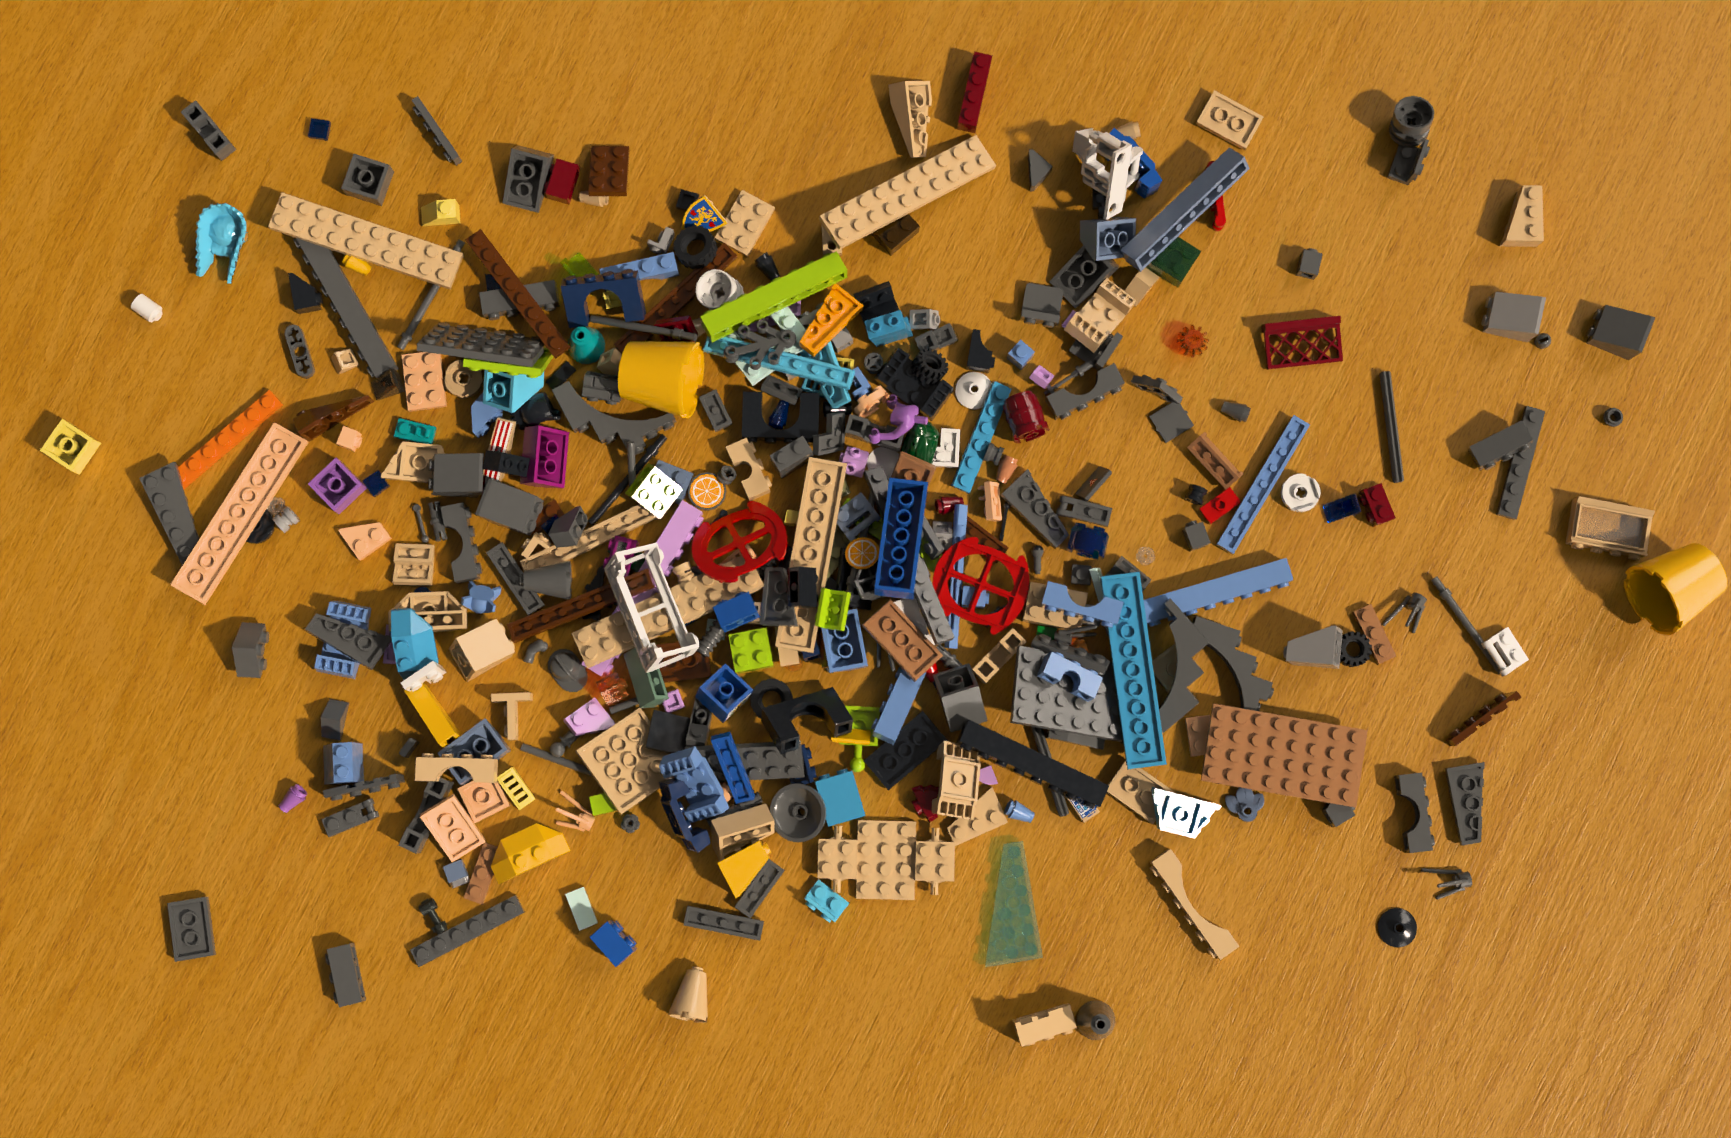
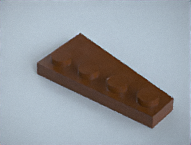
(1484, 717)

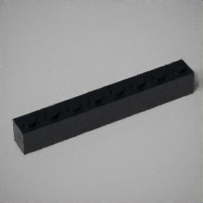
(1033, 764)

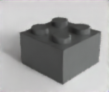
(367, 179)

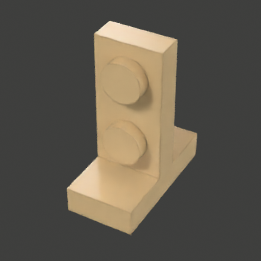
(511, 710)

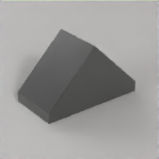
(1038, 169)
(334, 719)

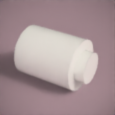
(146, 308)

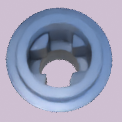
(1017, 811)

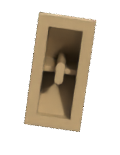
(1141, 284)

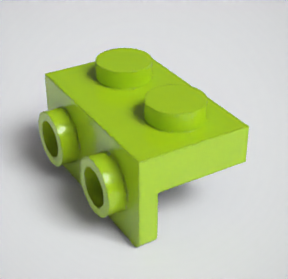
(832, 609)

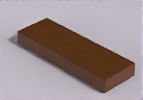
(984, 537)

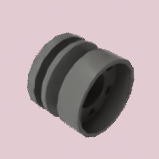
(1411, 121)

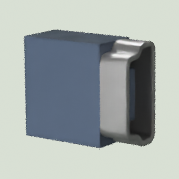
(456, 873)

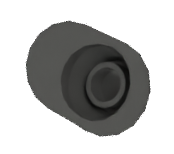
(567, 670)

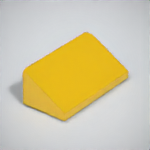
(857, 736)

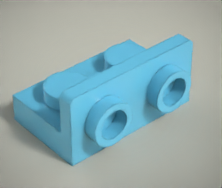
(826, 901)

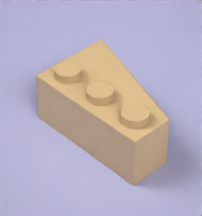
(1525, 219)
(740, 828)
(1044, 1024)

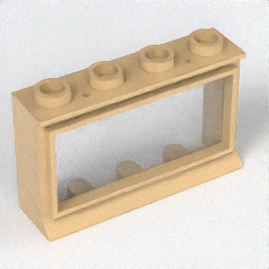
(1609, 528)

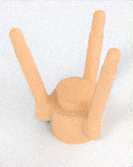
(584, 821)

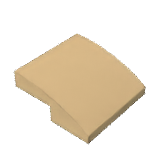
(413, 564)

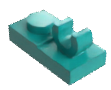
(414, 431)

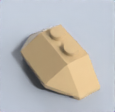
(437, 609)

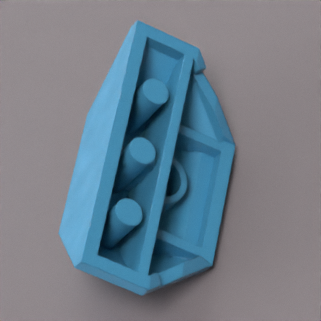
(412, 641)

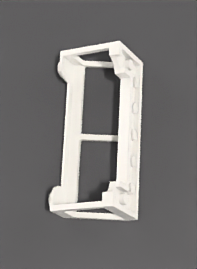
(648, 652)

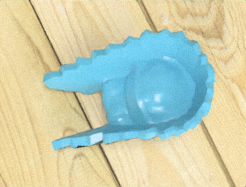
(219, 233)

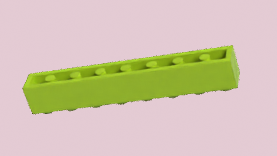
(773, 296)

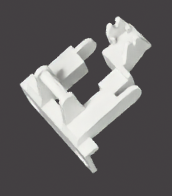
(1121, 154)

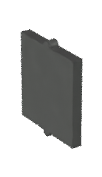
(1171, 421)

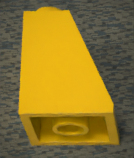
(744, 866)

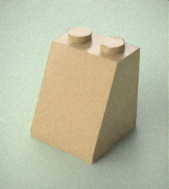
(481, 649)

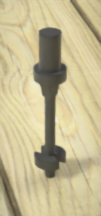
(1079, 371)

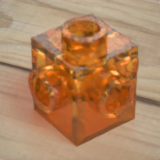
(612, 688)

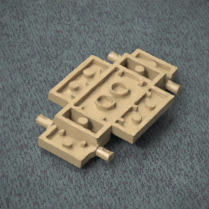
(886, 860)

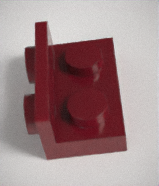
(1376, 505)

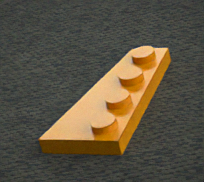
(832, 317)

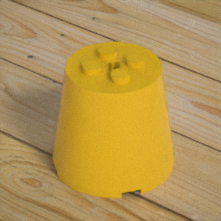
(662, 375)
(1675, 586)

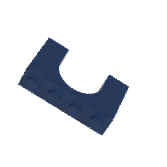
(623, 284)

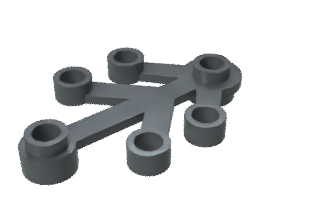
(762, 344)

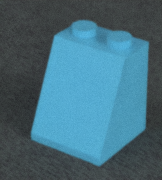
(509, 391)

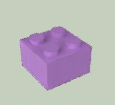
(337, 485)

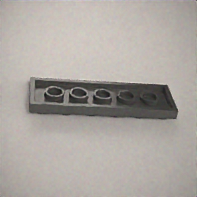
(760, 761)

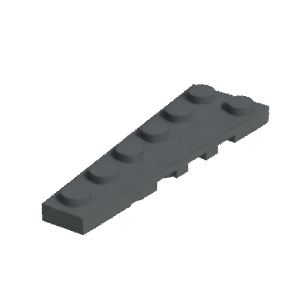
(171, 505)

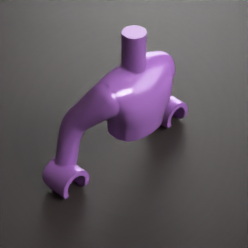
(902, 416)

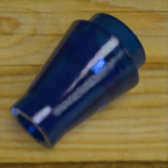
(779, 415)

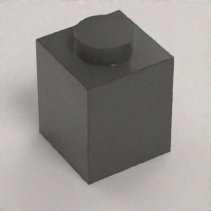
(1309, 263)
(1195, 535)

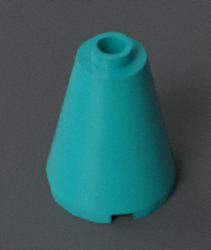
(586, 345)

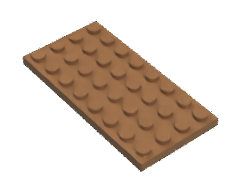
(1284, 755)

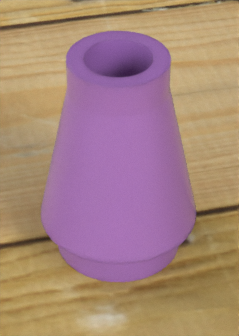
(293, 797)

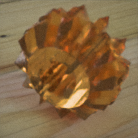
(1187, 346)

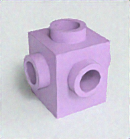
(855, 459)

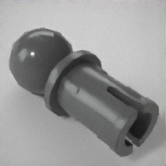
(558, 748)

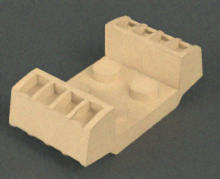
(1100, 315)
(957, 781)

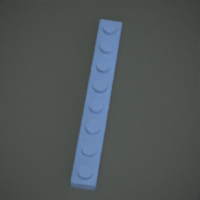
(1263, 484)

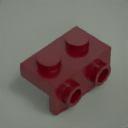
(683, 322)

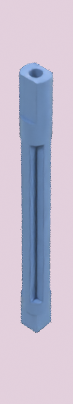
(955, 585)

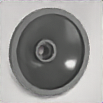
(786, 812)

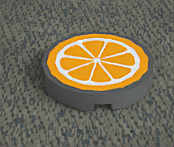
(706, 491)

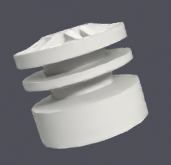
(714, 285)

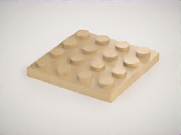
(622, 763)

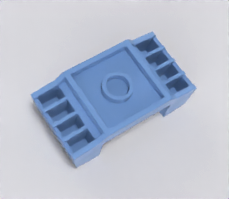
(331, 660)
(706, 793)

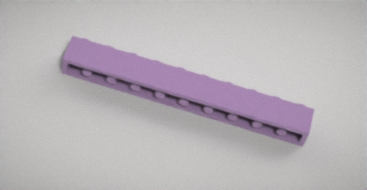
(671, 542)

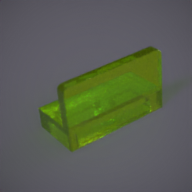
(578, 266)

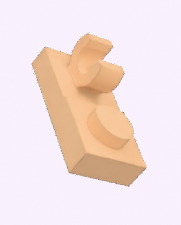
(992, 501)

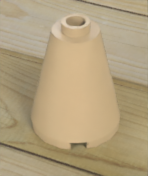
(691, 997)

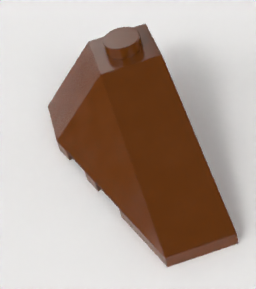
(320, 419)

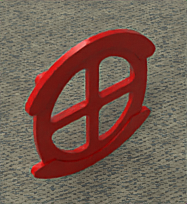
(755, 511)
(1016, 597)

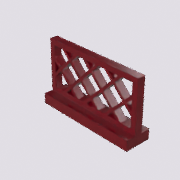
(1298, 326)

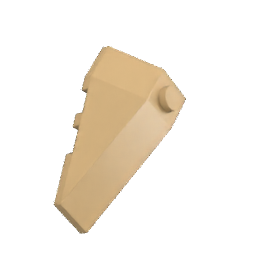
(910, 106)

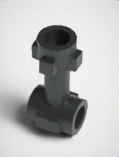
(428, 907)

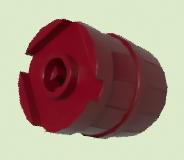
(1025, 416)

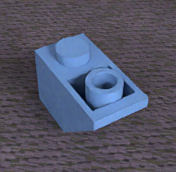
(483, 416)

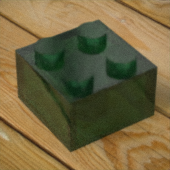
(1175, 261)

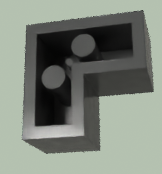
(249, 650)

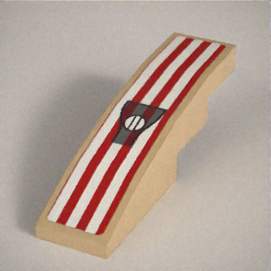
(500, 442)

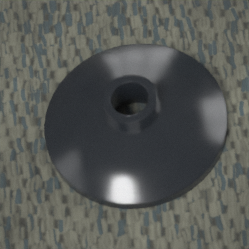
(1388, 923)

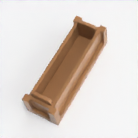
(1214, 461)

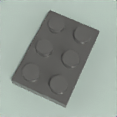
(191, 929)

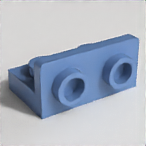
(861, 384)

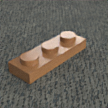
(1372, 628)
(482, 875)

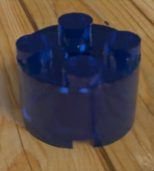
(1088, 541)

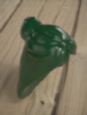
(921, 441)

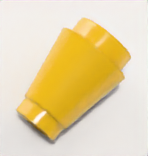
(357, 265)

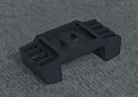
(900, 380)

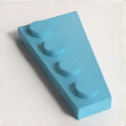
(835, 395)

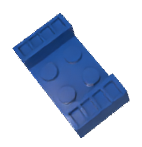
(1150, 179)

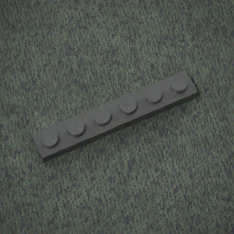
(1520, 467)
(467, 931)

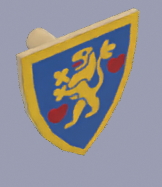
(703, 213)

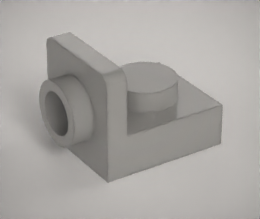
(665, 239)
(924, 319)
(944, 533)

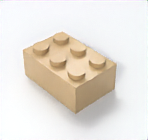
(1036, 613)

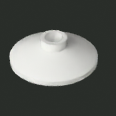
(971, 399)

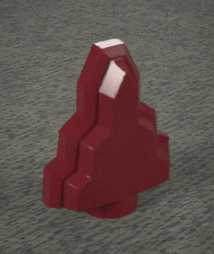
(924, 799)

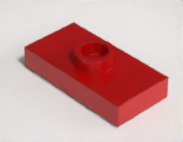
(1219, 505)

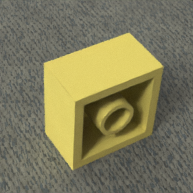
(70, 446)

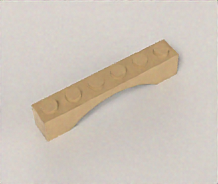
(1170, 871)

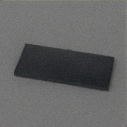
(561, 375)

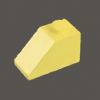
(441, 213)

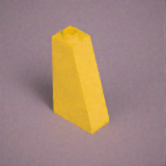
(434, 715)

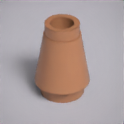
(1006, 468)

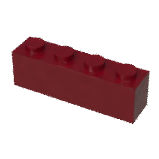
(974, 92)

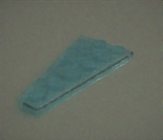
(1014, 923)

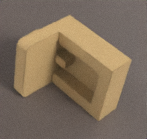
(530, 544)

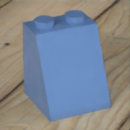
(343, 763)

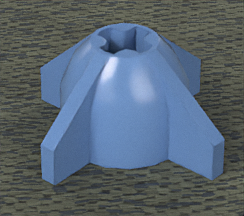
(481, 598)

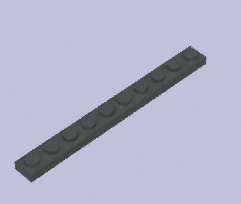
(924, 590)

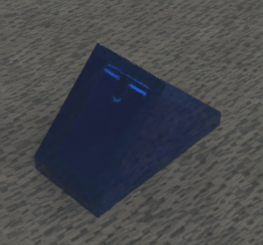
(1342, 508)

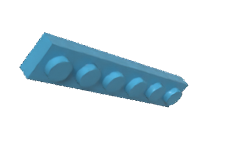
(981, 437)

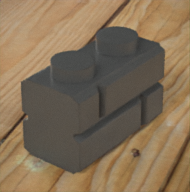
(601, 387)

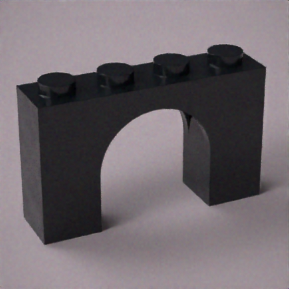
(756, 429)
(822, 704)

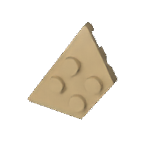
(411, 462)

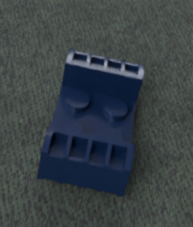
(695, 838)

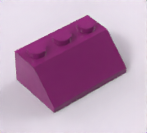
(547, 456)

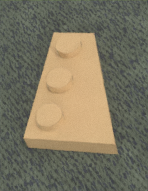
(987, 816)

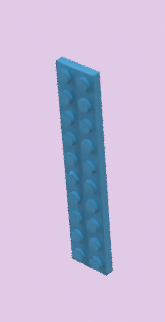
(1134, 674)

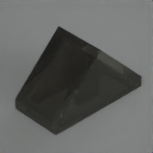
(387, 385)

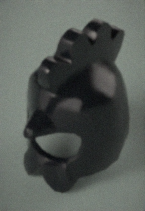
(535, 411)

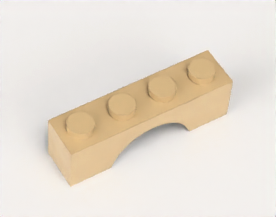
(431, 768)

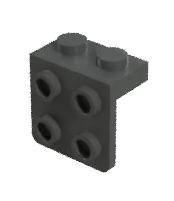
(1041, 305)

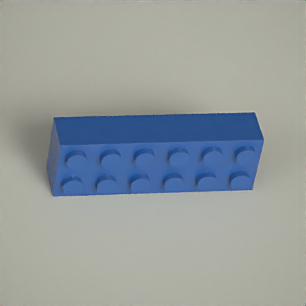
(901, 538)

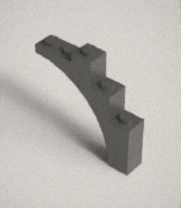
(582, 415)
(1241, 665)

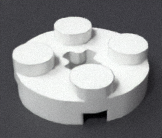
(1305, 483)

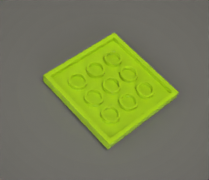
(496, 367)

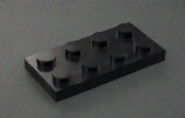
(913, 745)

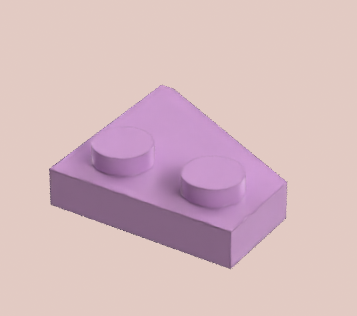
(589, 719)

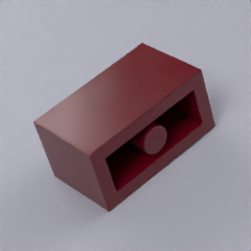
(562, 181)

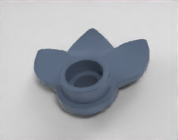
(1245, 800)

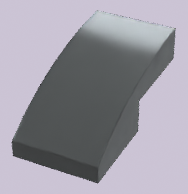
(937, 339)

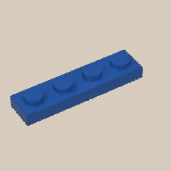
(732, 767)

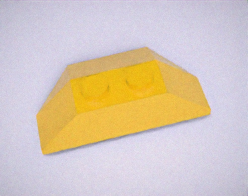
(526, 851)

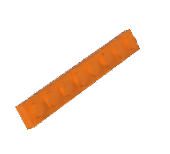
(228, 437)

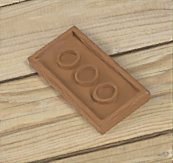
(902, 640)

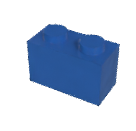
(736, 611)

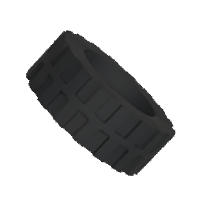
(688, 235)
(765, 686)

